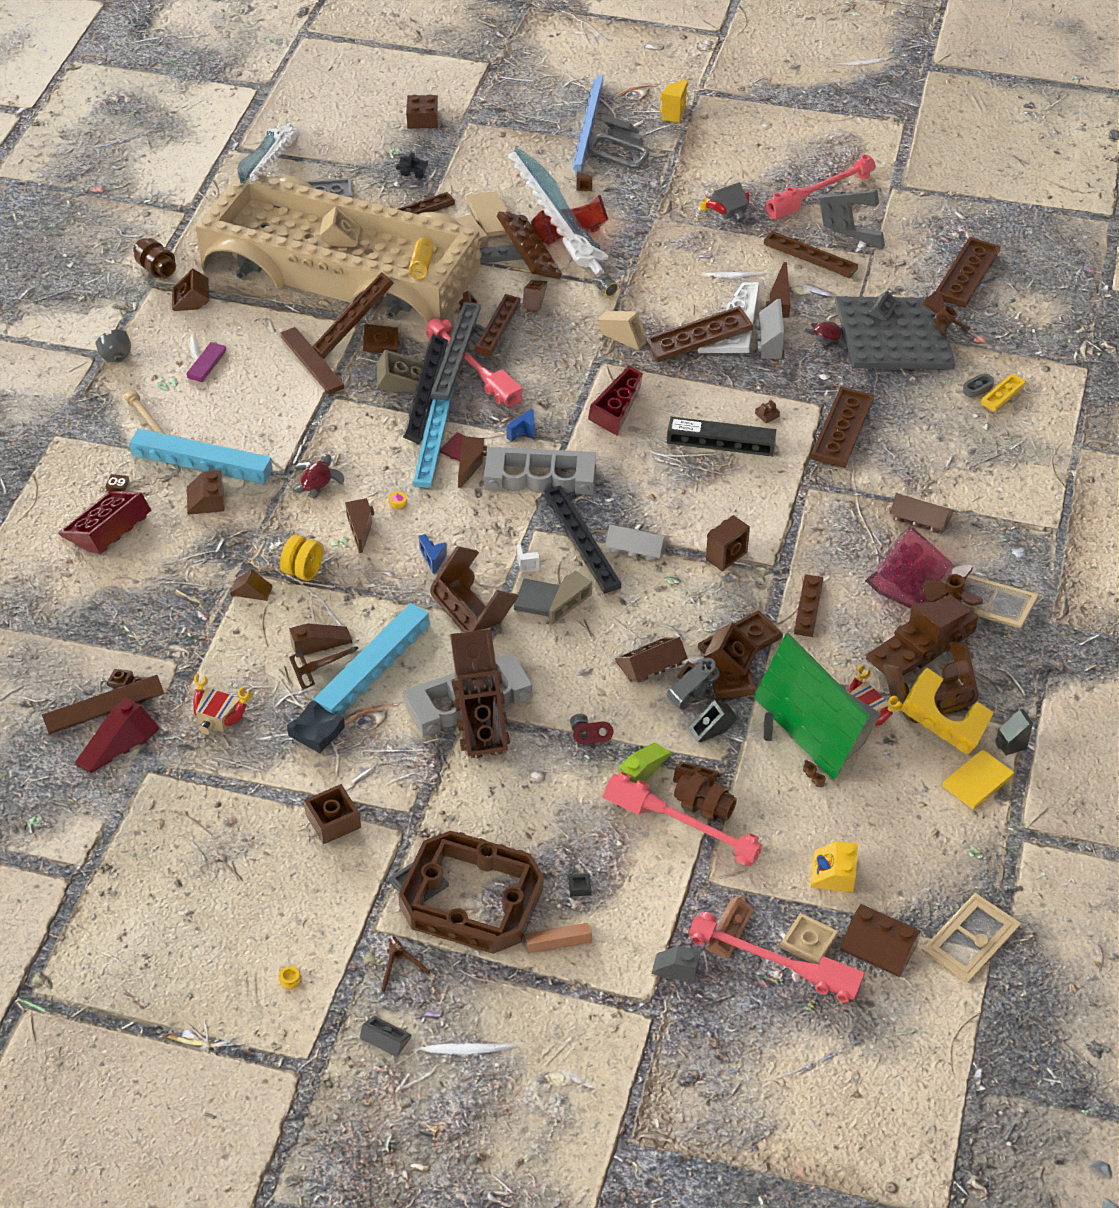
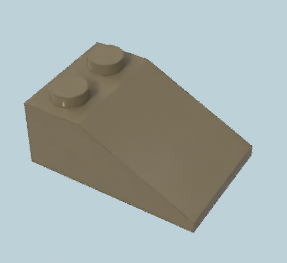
(398, 372)

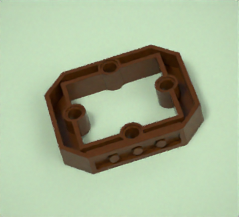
(471, 932)

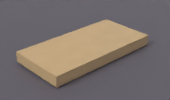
(485, 209)

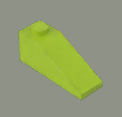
(644, 762)

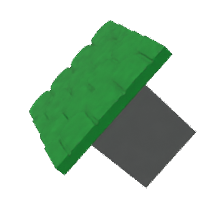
(814, 707)

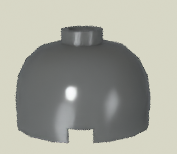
(114, 346)

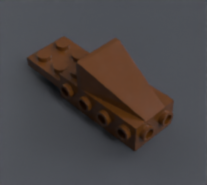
(925, 635)
(478, 694)

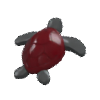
(827, 332)
(317, 475)

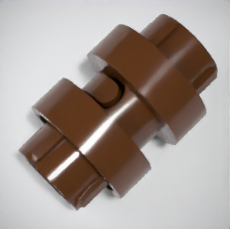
(154, 257)
(697, 794)

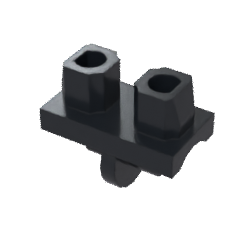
(411, 164)

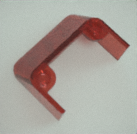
(589, 216)

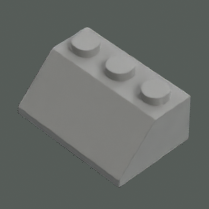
(770, 331)
(636, 542)

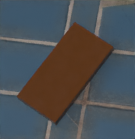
(756, 628)

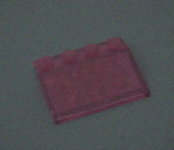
(906, 568)

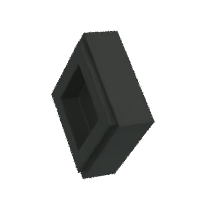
(768, 726)
(579, 885)

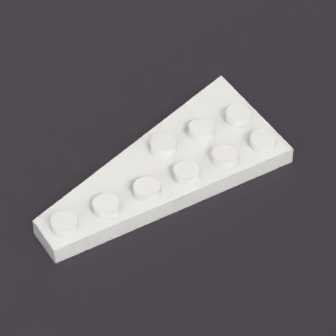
(747, 298)

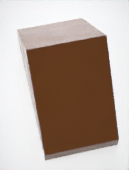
(251, 586)

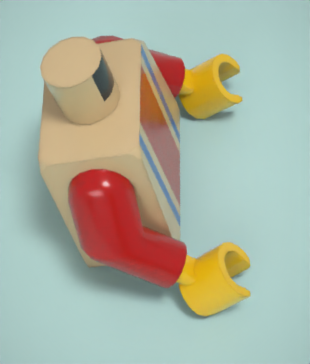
(871, 697)
(217, 709)

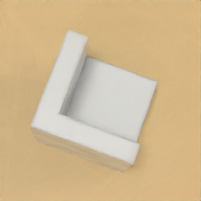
(528, 561)

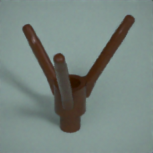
(397, 952)

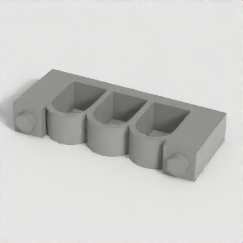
(581, 482)
(430, 720)

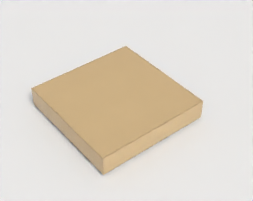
(809, 939)

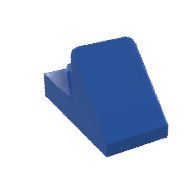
(521, 425)
(432, 553)

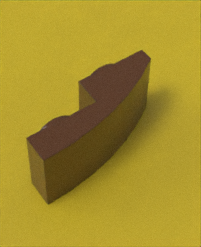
(121, 678)

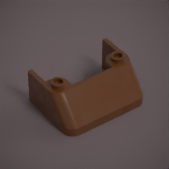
(454, 595)
(955, 691)

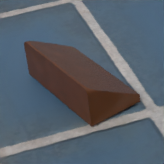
(689, 769)

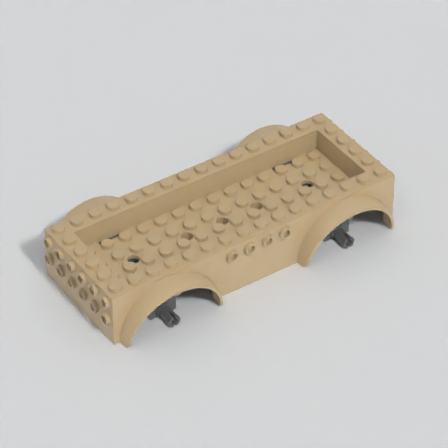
(278, 227)

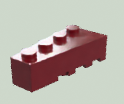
(616, 400)

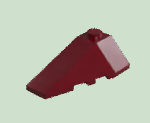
(121, 730)

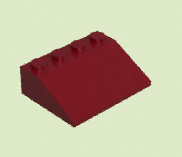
(106, 520)

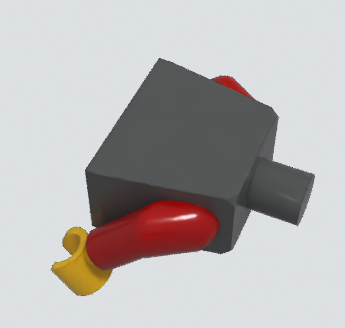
(728, 202)

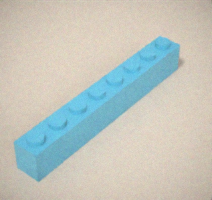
(201, 456)
(374, 660)

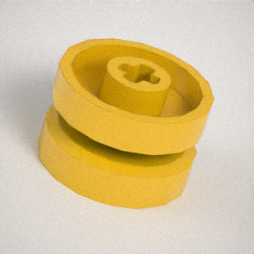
(301, 557)

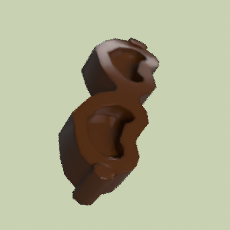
(811, 772)

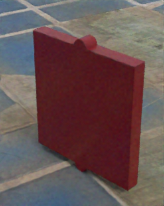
(453, 447)

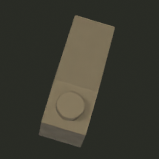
(572, 592)

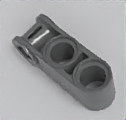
(694, 683)

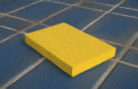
(978, 779)

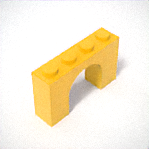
(922, 708)

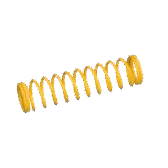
(415, 258)

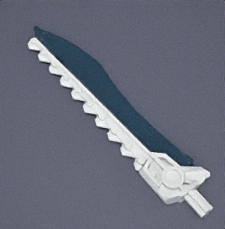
(271, 147)
(576, 239)

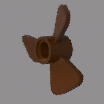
(944, 313)
(954, 585)

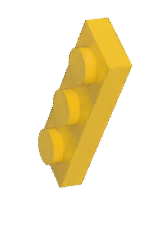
(1003, 392)

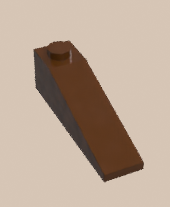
(781, 291)

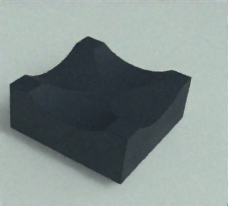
(316, 727)

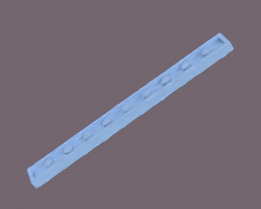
(587, 127)

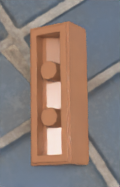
(732, 923)
(558, 937)

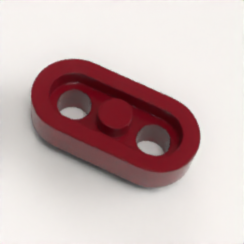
(592, 732)

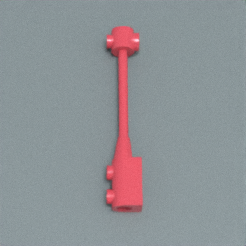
(790, 201)
(498, 383)
(638, 799)
(826, 976)

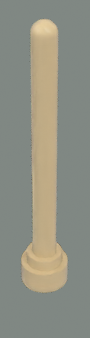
(133, 399)

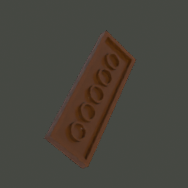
(529, 244)
(967, 271)
(699, 333)
(842, 427)

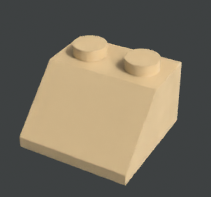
(339, 229)

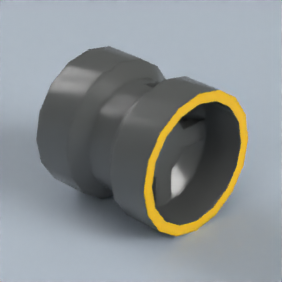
(607, 285)

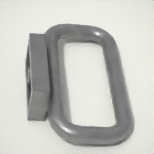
(623, 138)

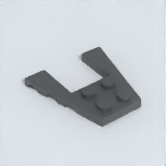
(838, 215)

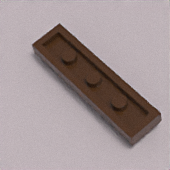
(808, 605)

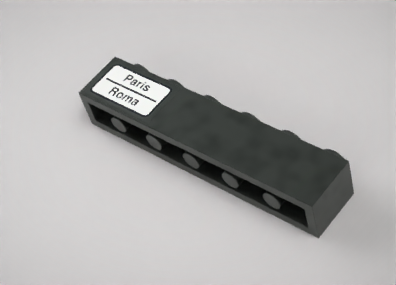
(721, 436)

